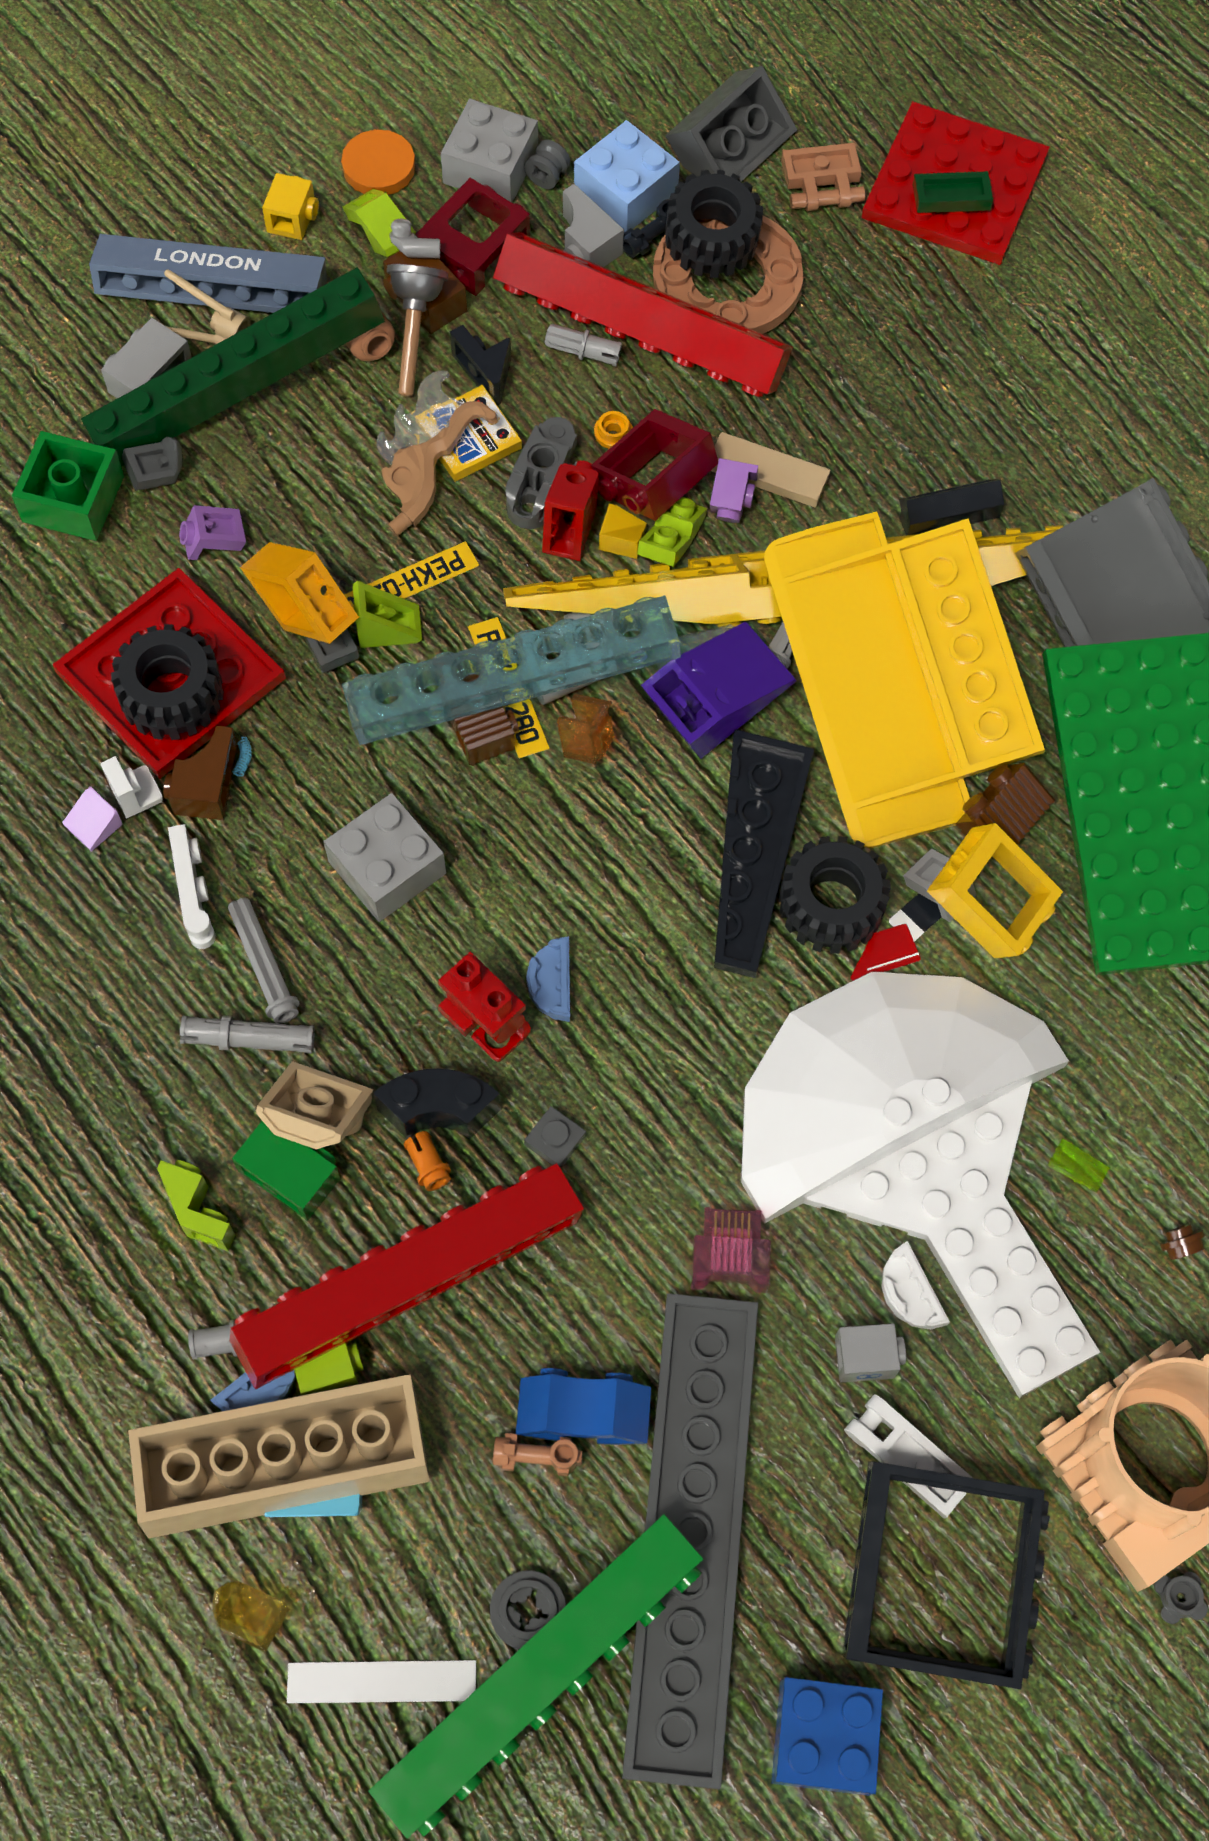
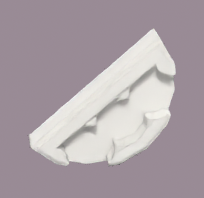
(909, 1291)

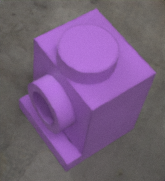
(732, 489)

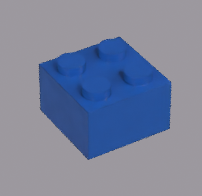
(827, 1736)

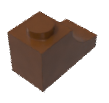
(203, 782)

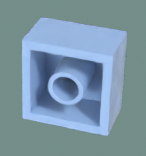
(627, 175)

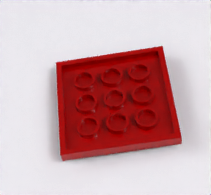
(950, 144)
(176, 600)

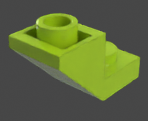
(375, 214)
(186, 1192)

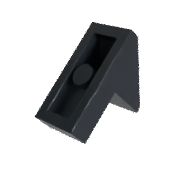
(483, 366)

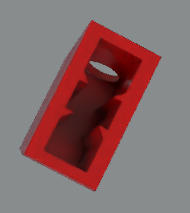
(574, 491)

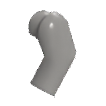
(410, 244)

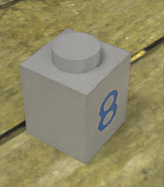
(869, 1353)

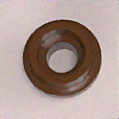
(1183, 1242)

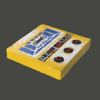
(481, 442)

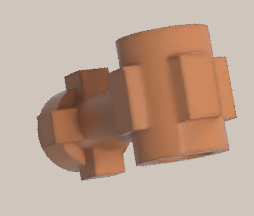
(561, 1455)

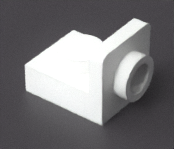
(132, 788)

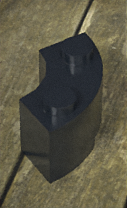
(437, 1099)

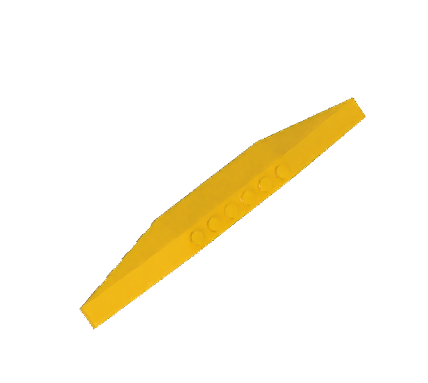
(725, 586)

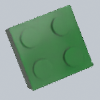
(68, 485)

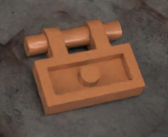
(819, 167)

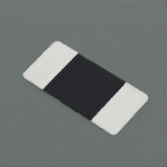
(918, 915)

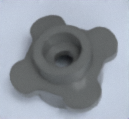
(1190, 1587)

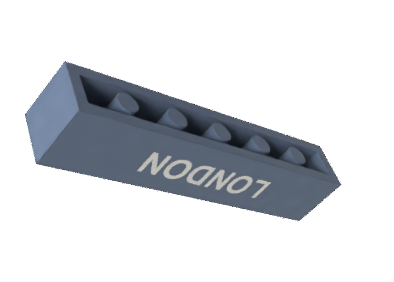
(229, 275)

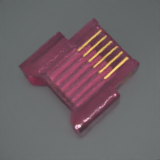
(731, 1250)

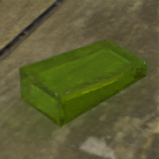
(1078, 1165)

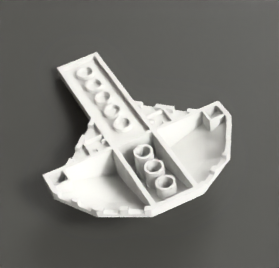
(908, 1116)

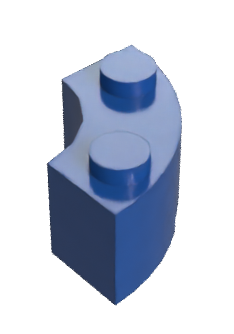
(565, 1406)

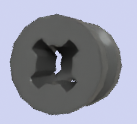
(547, 164)

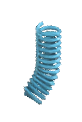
(242, 746)

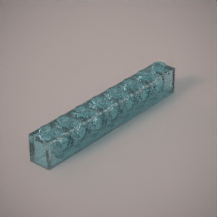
(499, 687)

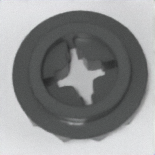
(516, 1590)

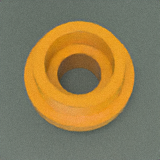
(609, 422)

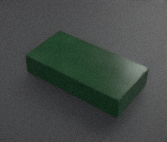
(952, 192)

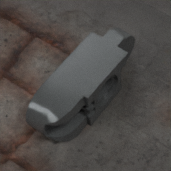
(548, 446)

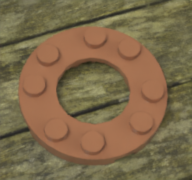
(773, 302)

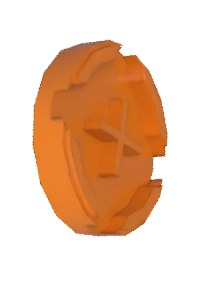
(378, 161)

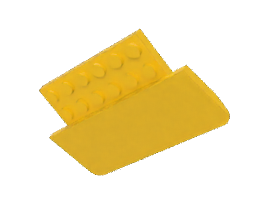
(901, 669)

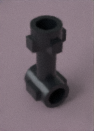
(637, 240)

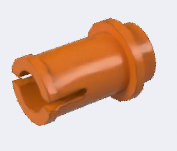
(431, 1169)

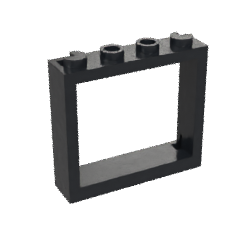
(1027, 1566)

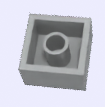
(489, 148)
(385, 857)

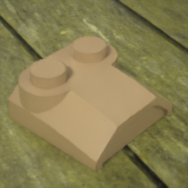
(313, 1106)

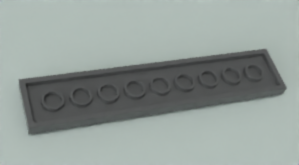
(699, 1485)

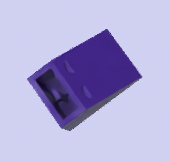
(718, 687)

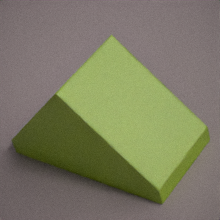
(384, 618)

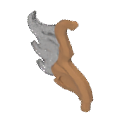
(418, 443)

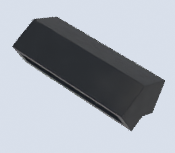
(939, 508)

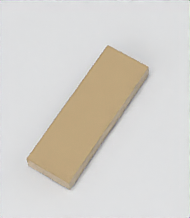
(776, 470)

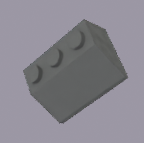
(733, 126)

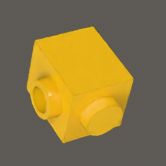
(290, 206)

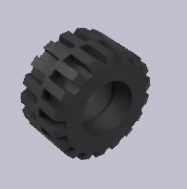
(720, 199)
(160, 654)
(840, 864)

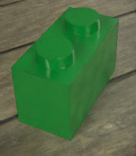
(287, 1170)

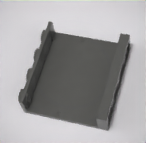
(1120, 573)

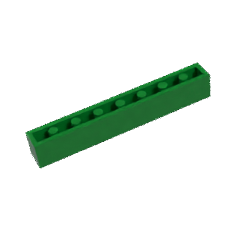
(535, 1676)

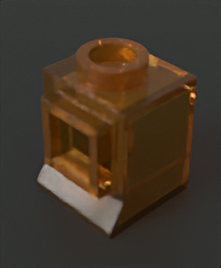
(588, 733)

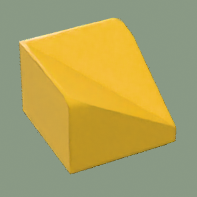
(621, 532)

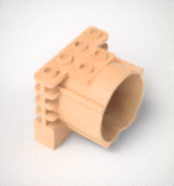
(1138, 1530)

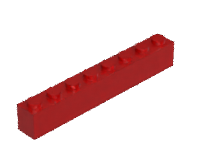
(642, 313)
(404, 1275)

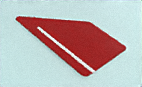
(887, 951)

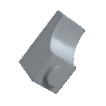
(591, 230)

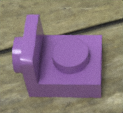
(212, 529)

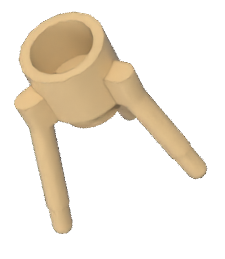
(224, 320)

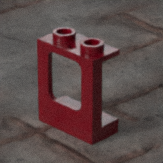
(460, 253)

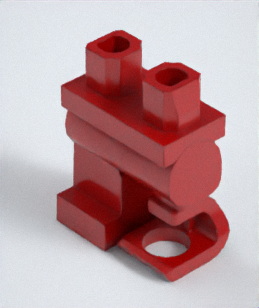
(483, 1000)

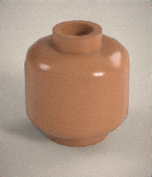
(373, 343)

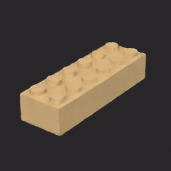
(277, 1456)

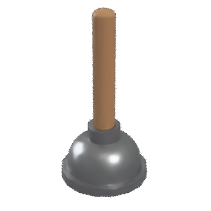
(416, 287)

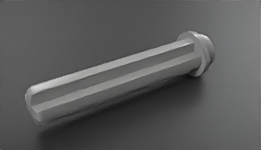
(280, 1004)

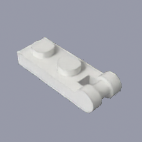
(191, 888)
(906, 1448)

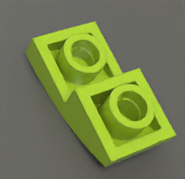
(672, 532)

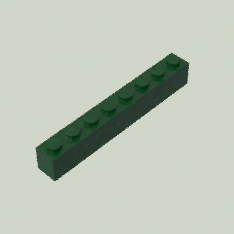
(238, 366)

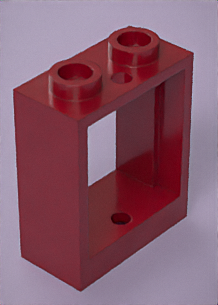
(655, 433)

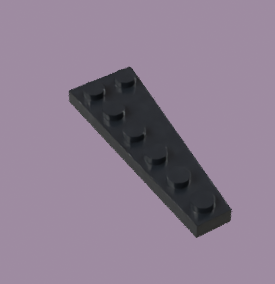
(760, 822)

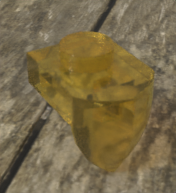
(248, 1614)

